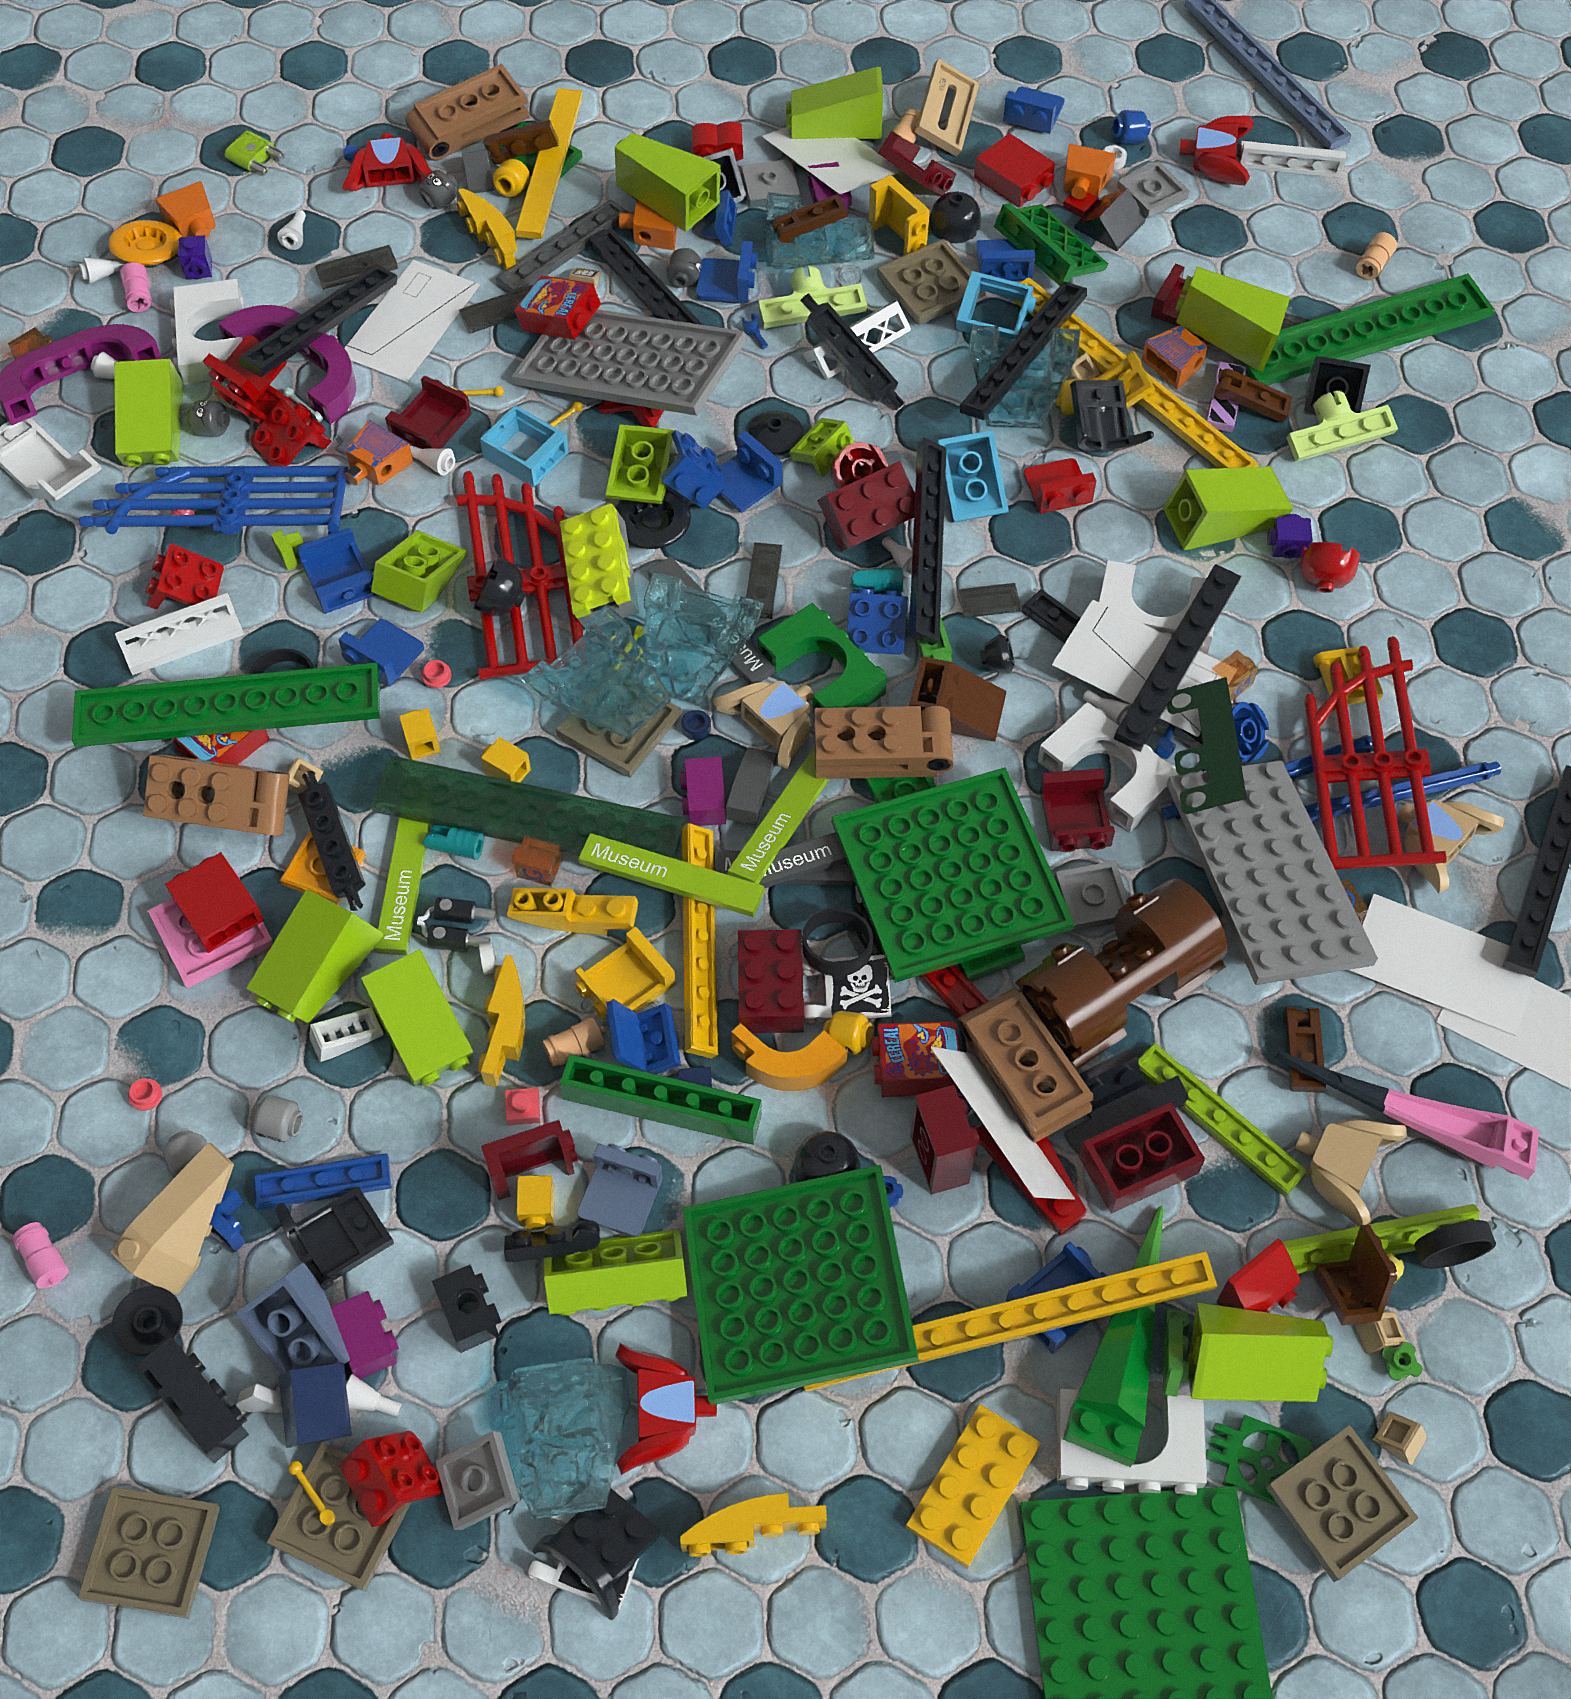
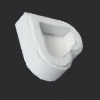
(259, 1399)

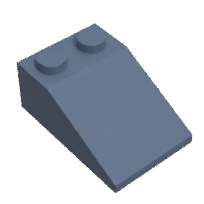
(295, 1323)

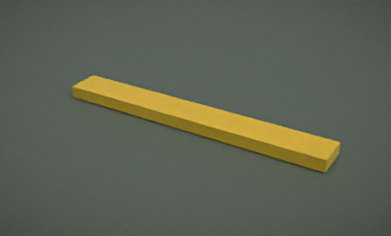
(549, 166)
(699, 952)

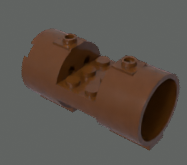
(1163, 942)

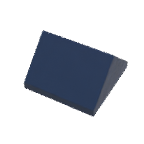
(314, 1405)

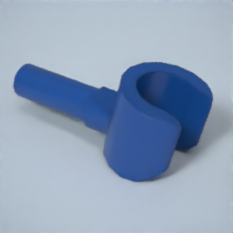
(350, 152)
(752, 328)
(1165, 746)

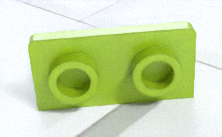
(822, 444)

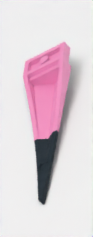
(1475, 1133)

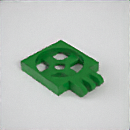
(1233, 1451)

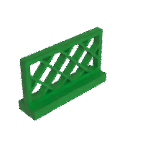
(1049, 254)

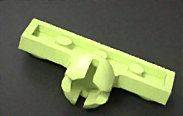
(791, 310)
(1339, 427)

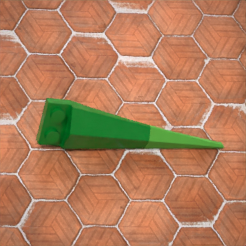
(1114, 1392)

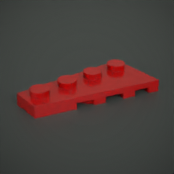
(1058, 1212)

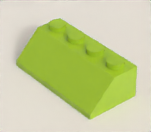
(617, 1273)

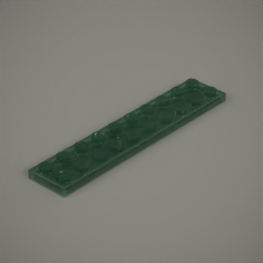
(516, 809)

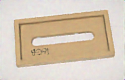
(965, 91)

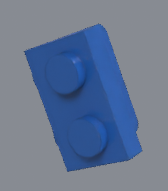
(1032, 109)
(728, 278)
(694, 471)
(878, 621)
(384, 645)
(643, 1039)

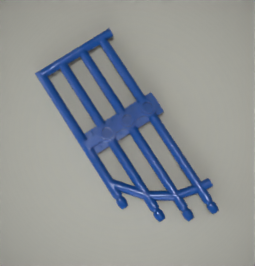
(233, 499)

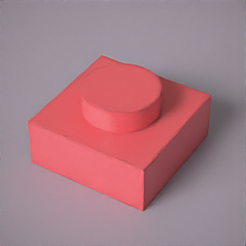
(522, 1106)

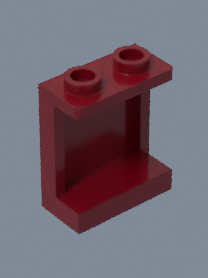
(902, 153)
(1168, 296)
(431, 416)
(1076, 810)
(526, 1152)

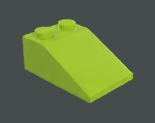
(639, 462)
(417, 570)

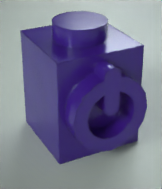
(195, 257)
(1289, 536)

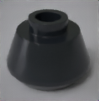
(998, 655)

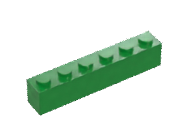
(661, 1099)

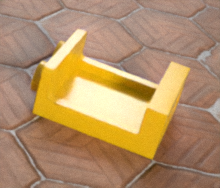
(898, 208)
(629, 975)

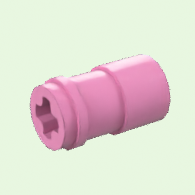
(136, 287)
(40, 1255)

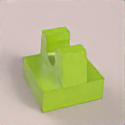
(287, 547)

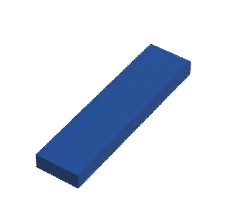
(321, 1181)

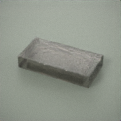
(989, 600)

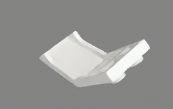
(41, 462)

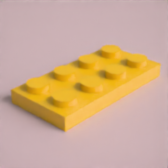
(973, 1486)

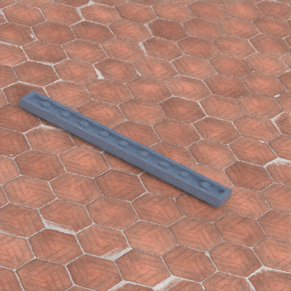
(1270, 73)

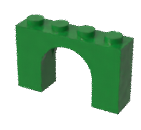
(813, 632)

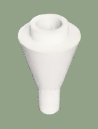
(292, 233)
(97, 269)
(103, 366)
(437, 459)
(901, 555)
(1113, 709)
(366, 1398)

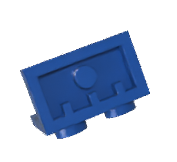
(1004, 260)
(750, 473)

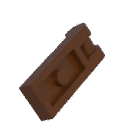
(521, 141)
(809, 218)
(1253, 394)
(1304, 1044)

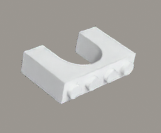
(194, 308)
(1118, 596)
(1092, 733)
(1177, 1467)

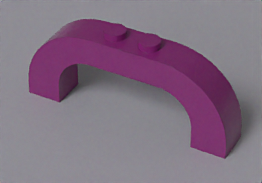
(66, 357)
(337, 390)

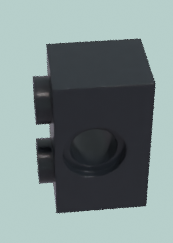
(472, 1327)

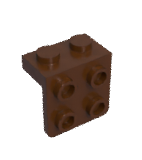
(1362, 1284)

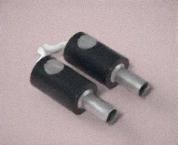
(452, 937)

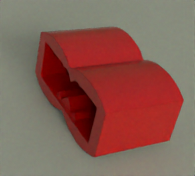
(714, 138)

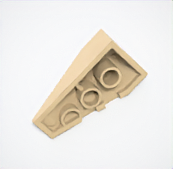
(169, 1233)

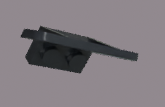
(1121, 1096)

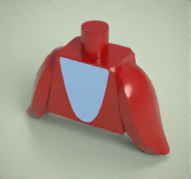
(1217, 147)
(386, 163)
(665, 1407)

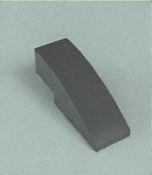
(750, 786)

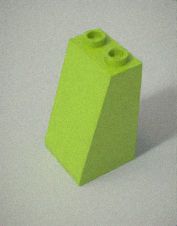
(838, 108)
(667, 179)
(1232, 315)
(147, 412)
(1224, 504)
(312, 957)
(417, 1019)
(1256, 1355)

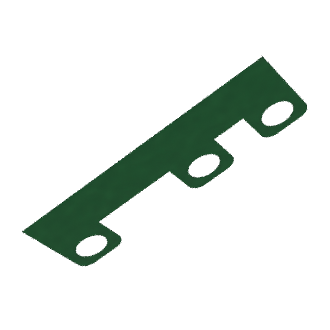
(1219, 748)

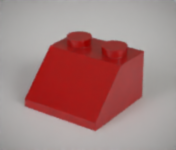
(1263, 1282)

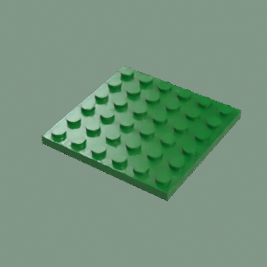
(951, 874)
(798, 1285)
(1144, 1597)

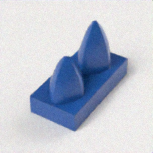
(724, 220)

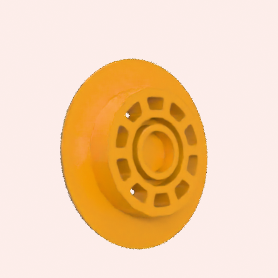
(144, 242)

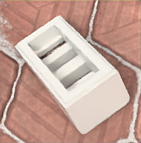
(336, 1046)

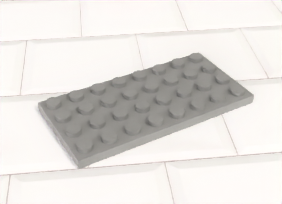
(634, 361)
(1274, 878)

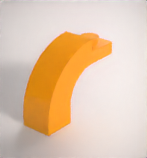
(789, 1070)

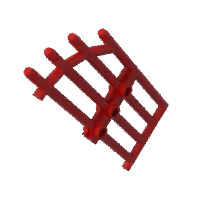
(536, 579)
(1377, 765)

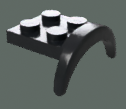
(1103, 416)
(336, 1236)
(602, 1546)

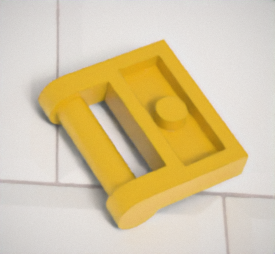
(1135, 382)
(1350, 666)

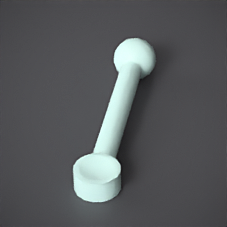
(290, 393)

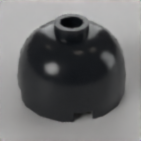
(955, 217)
(501, 589)
(825, 1155)

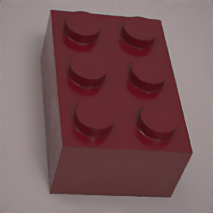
(869, 506)
(770, 981)
(944, 1138)
(1141, 1157)

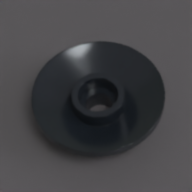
(776, 431)
(138, 1309)

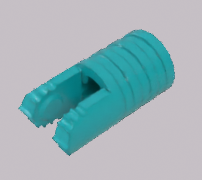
(878, 580)
(455, 841)

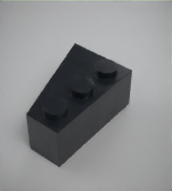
(193, 1399)

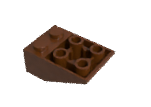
(972, 701)

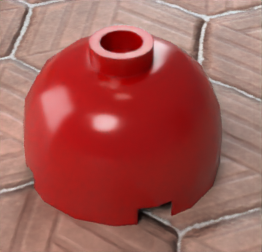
(855, 463)
(1328, 565)

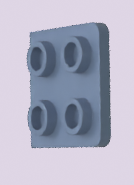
(621, 1190)

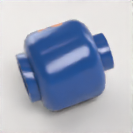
(1130, 127)

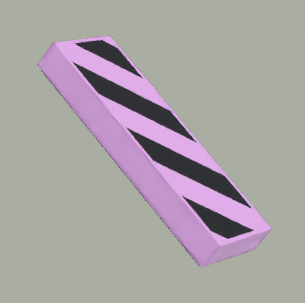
(1223, 412)

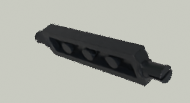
(852, 352)
(332, 840)

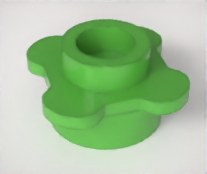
(1396, 1370)

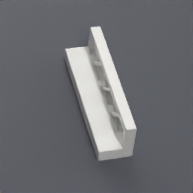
(1292, 159)
(861, 328)
(180, 637)

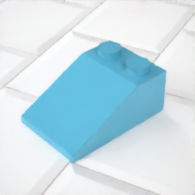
(973, 477)

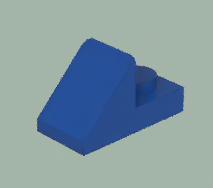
(224, 1224)

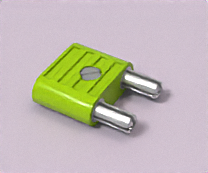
(251, 151)

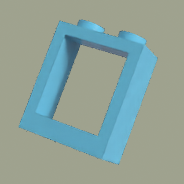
(997, 286)
(541, 462)

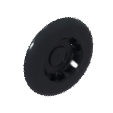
(652, 525)

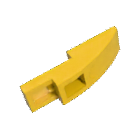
(488, 226)
(569, 912)
(507, 1022)
(735, 1525)

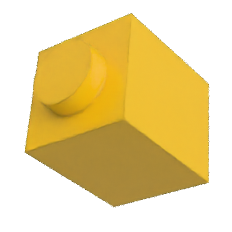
(420, 733)
(505, 761)
(535, 1201)

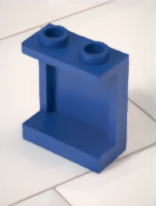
(336, 570)
(1066, 1269)

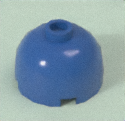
(1250, 730)

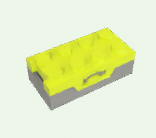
(599, 563)

